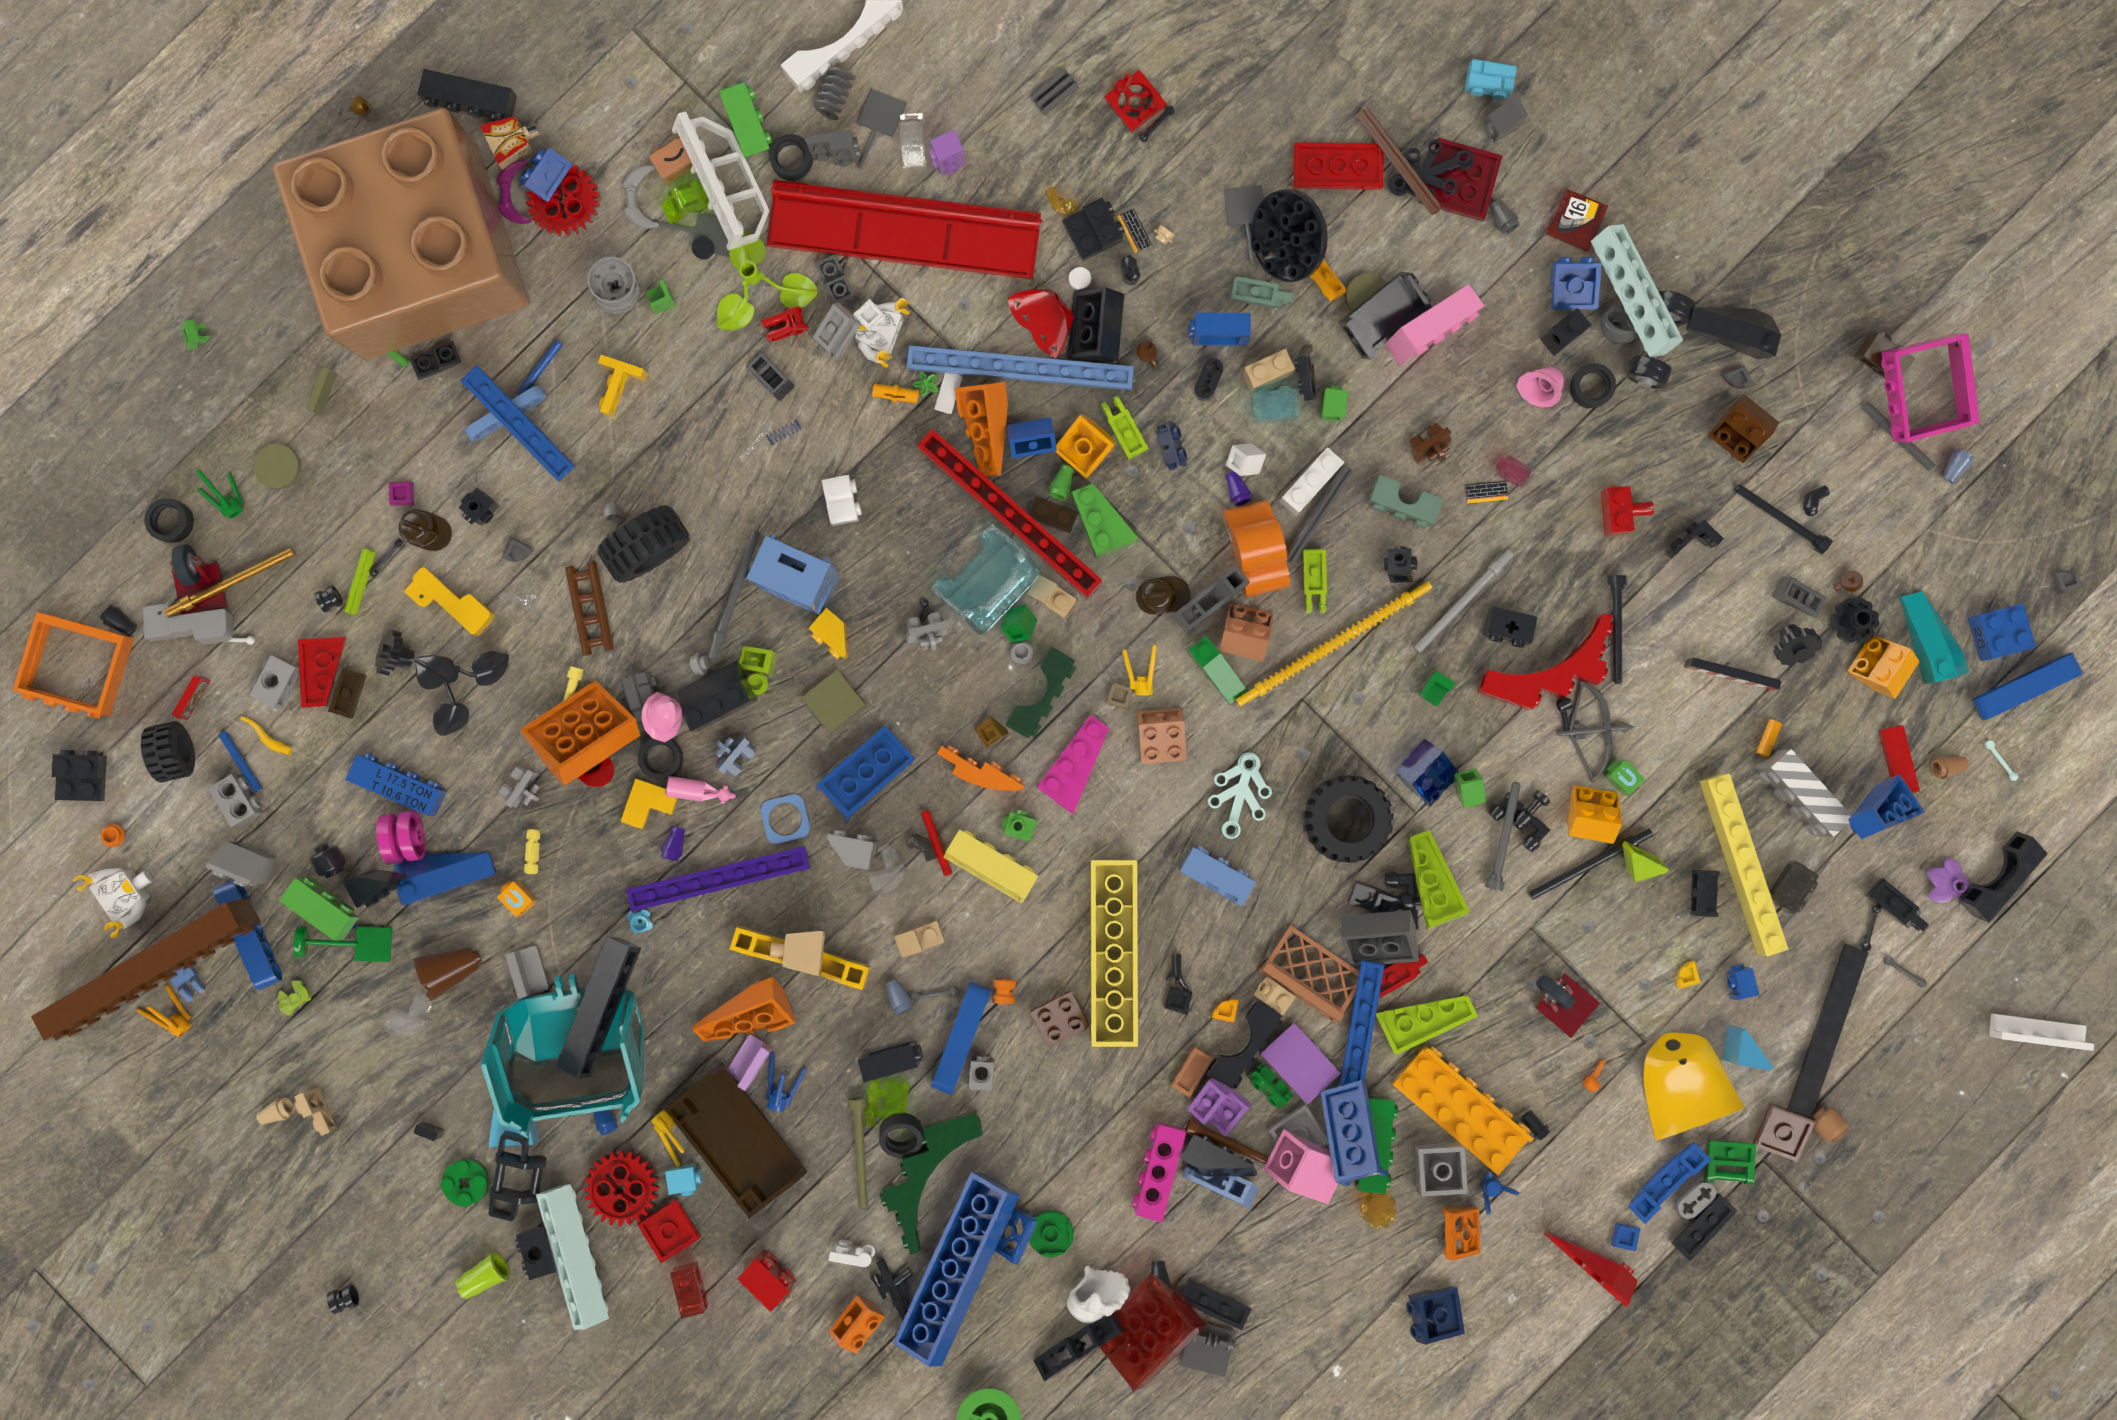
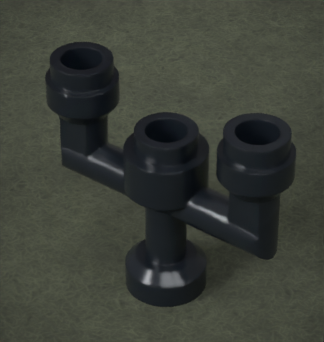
(1524, 818)
(1408, 899)

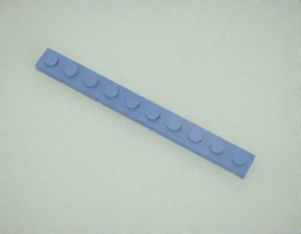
(1020, 368)

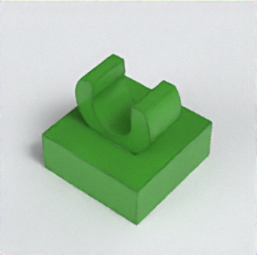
(191, 334)

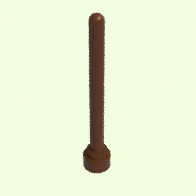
(1194, 1127)

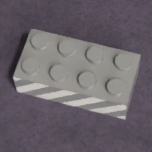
(1803, 793)

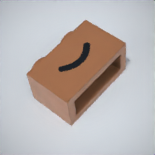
(671, 161)

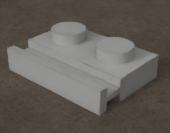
(837, 330)

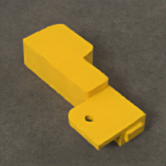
(466, 610)

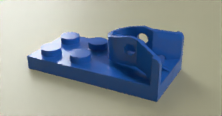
(865, 772)
(1351, 1133)

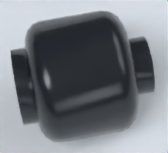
(327, 860)

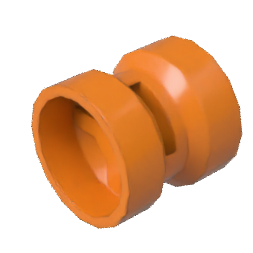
(1003, 991)

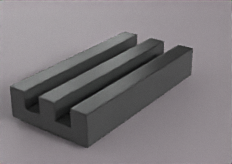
(1068, 80)

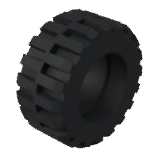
(643, 543)
(1379, 819)

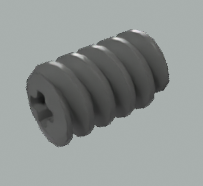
(832, 91)

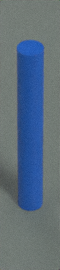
(540, 367)
(240, 762)

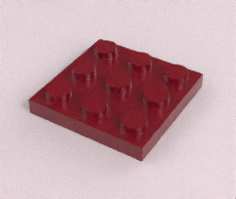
(1473, 185)

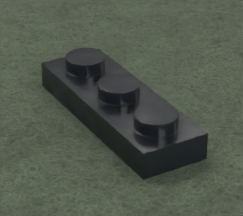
(1704, 1227)
(1215, 1304)

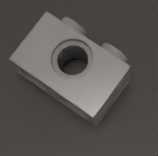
(287, 677)

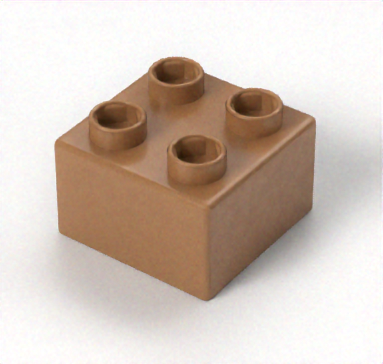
(400, 235)

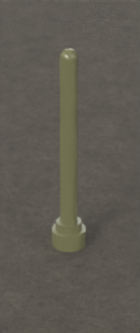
(857, 1106)

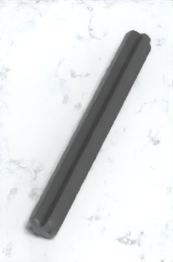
(1318, 514)

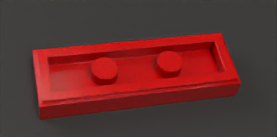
(1898, 755)

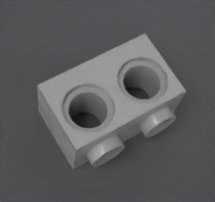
(231, 804)

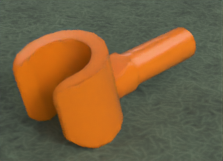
(1590, 1082)

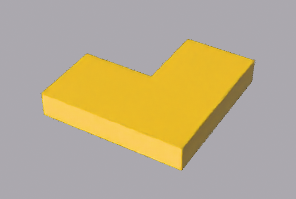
(642, 799)

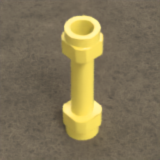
(574, 674)

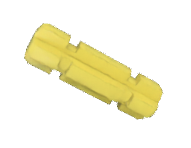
(532, 851)

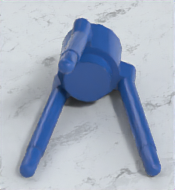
(777, 1098)
(1493, 1187)

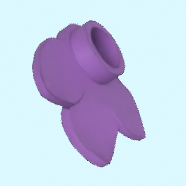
(1945, 881)

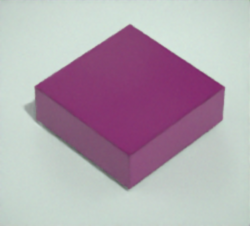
(401, 493)

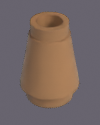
(1948, 766)

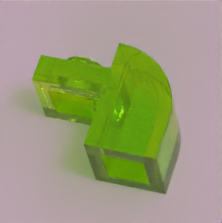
(685, 200)

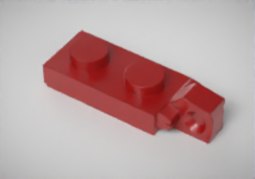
(1399, 974)

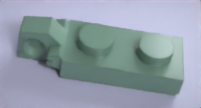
(1260, 293)

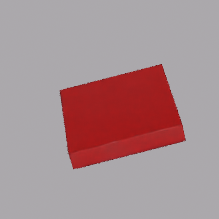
(669, 1230)

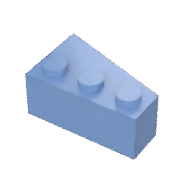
(1217, 875)

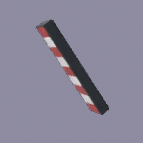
(1732, 673)

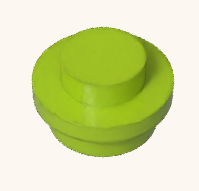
(758, 683)

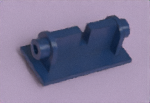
(1176, 453)

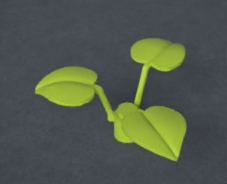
(735, 311)

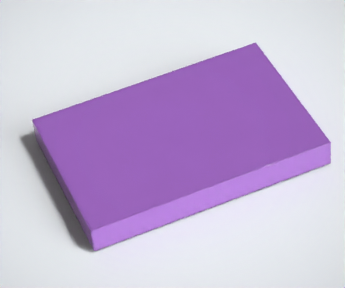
(1300, 1063)

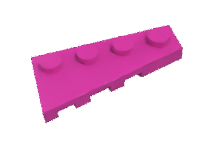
(1071, 771)

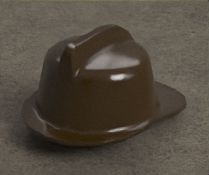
(425, 530)
(1162, 595)

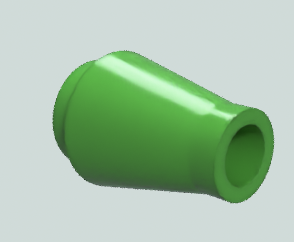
(1061, 485)

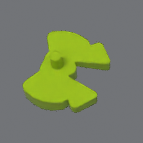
(288, 1003)

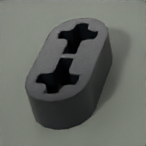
(1203, 377)

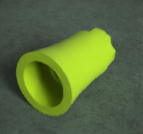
(483, 1276)

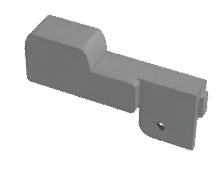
(205, 626)

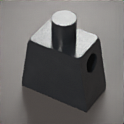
(1567, 331)

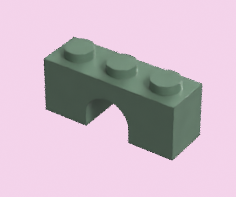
(1385, 498)

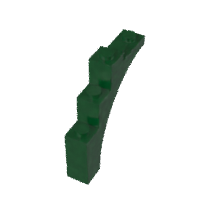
(905, 1195)

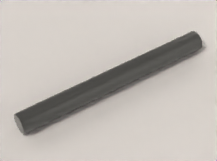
(1909, 446)

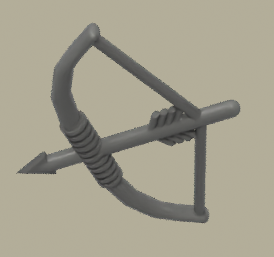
(1581, 731)

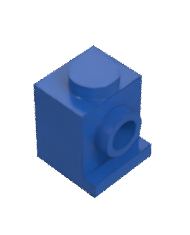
(1742, 982)

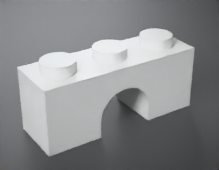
(1311, 481)

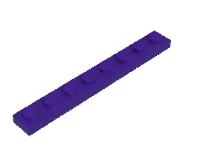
(718, 878)

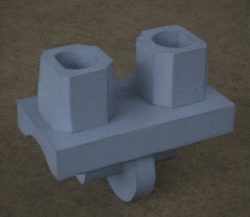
(727, 762)

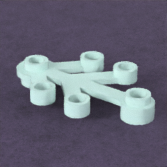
(1241, 791)

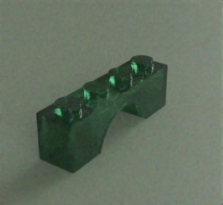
(1026, 719)

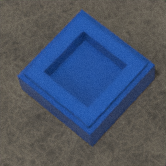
(1625, 1236)

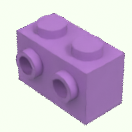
(947, 153)

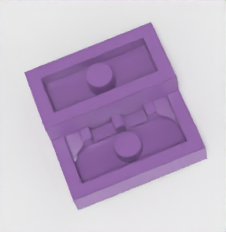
(1219, 1106)

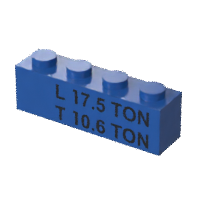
(396, 785)

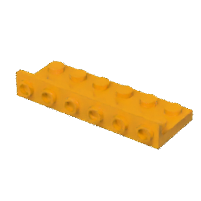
(1462, 1109)

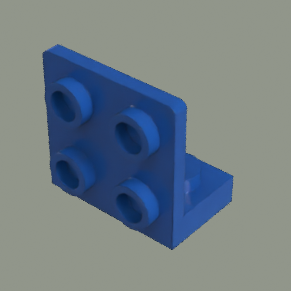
(545, 173)

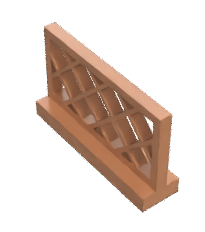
(1301, 990)

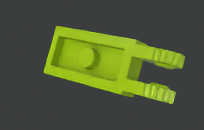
(1125, 430)
(1314, 578)

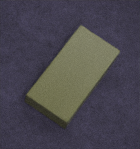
(321, 391)

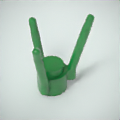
(229, 506)

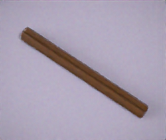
(1399, 161)

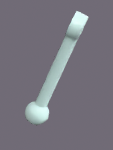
(1989, 745)

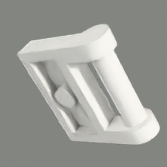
(847, 1253)

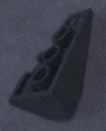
(1738, 329)

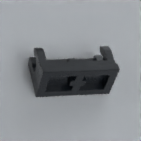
(1704, 893)

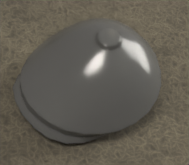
(1617, 325)

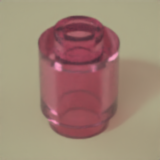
(1512, 470)

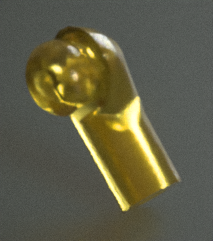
(1060, 204)

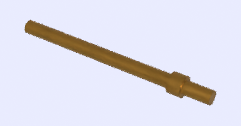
(188, 602)

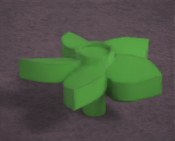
(926, 384)

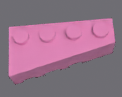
(1434, 324)

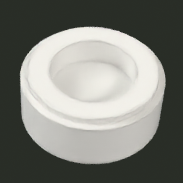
(1079, 279)

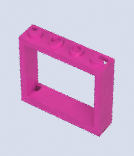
(1962, 381)

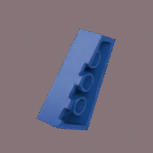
(1885, 807)

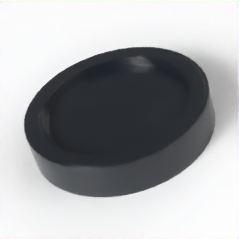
(703, 247)

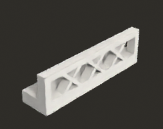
(2039, 1032)

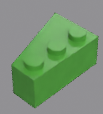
(1101, 522)

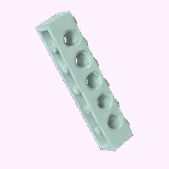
(1636, 290)

